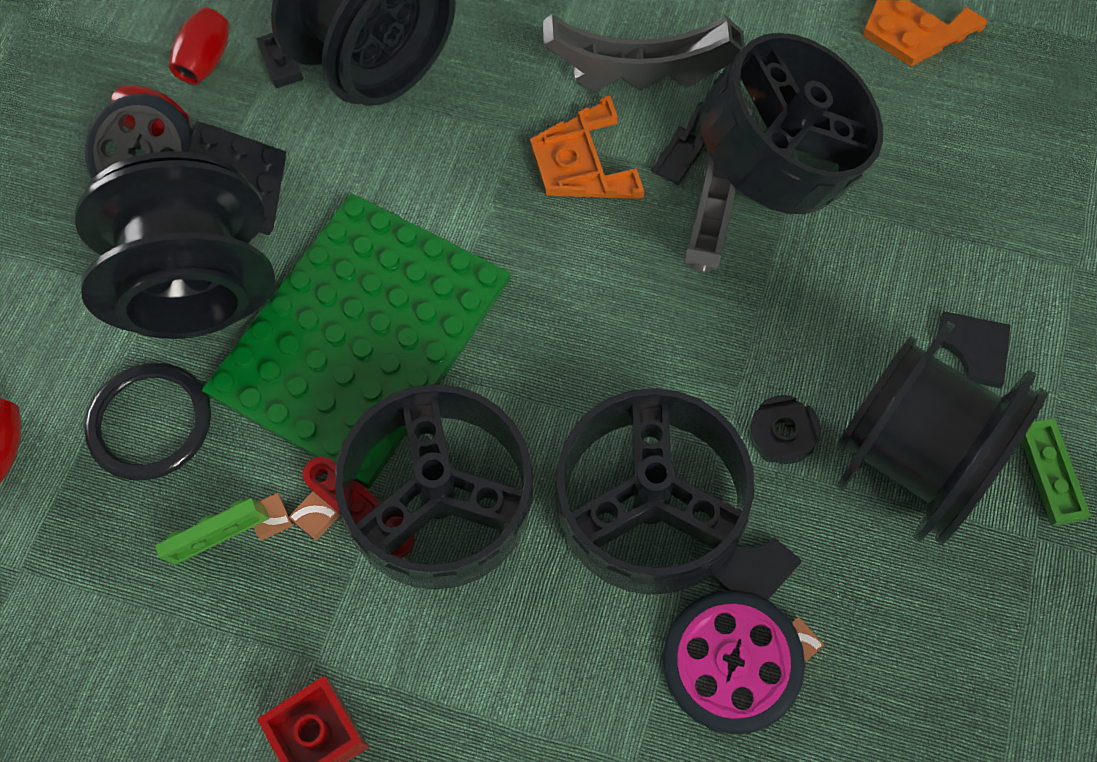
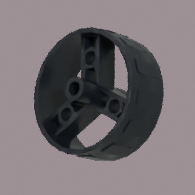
(808, 105)
(434, 481)
(653, 483)

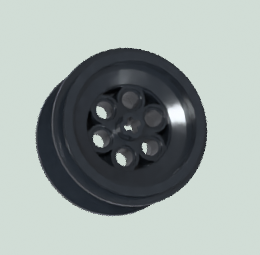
(365, 46)
(173, 245)
(938, 433)

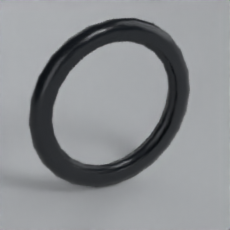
(110, 389)

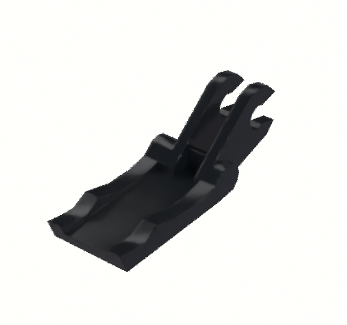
(681, 151)

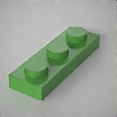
(1054, 473)
(212, 531)

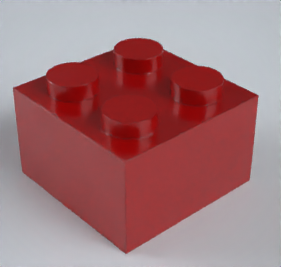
(313, 726)

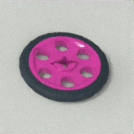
(718, 711)

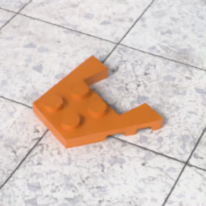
(914, 33)
(570, 161)

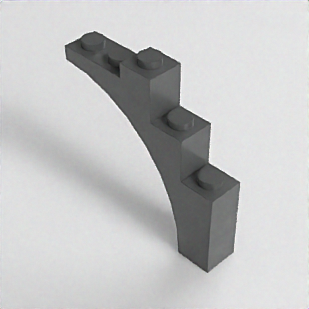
(642, 62)
(711, 220)

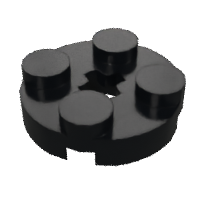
(776, 447)

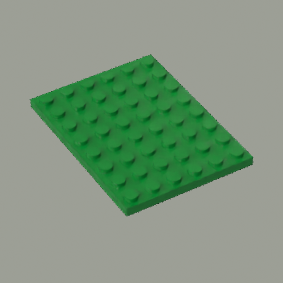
(353, 323)

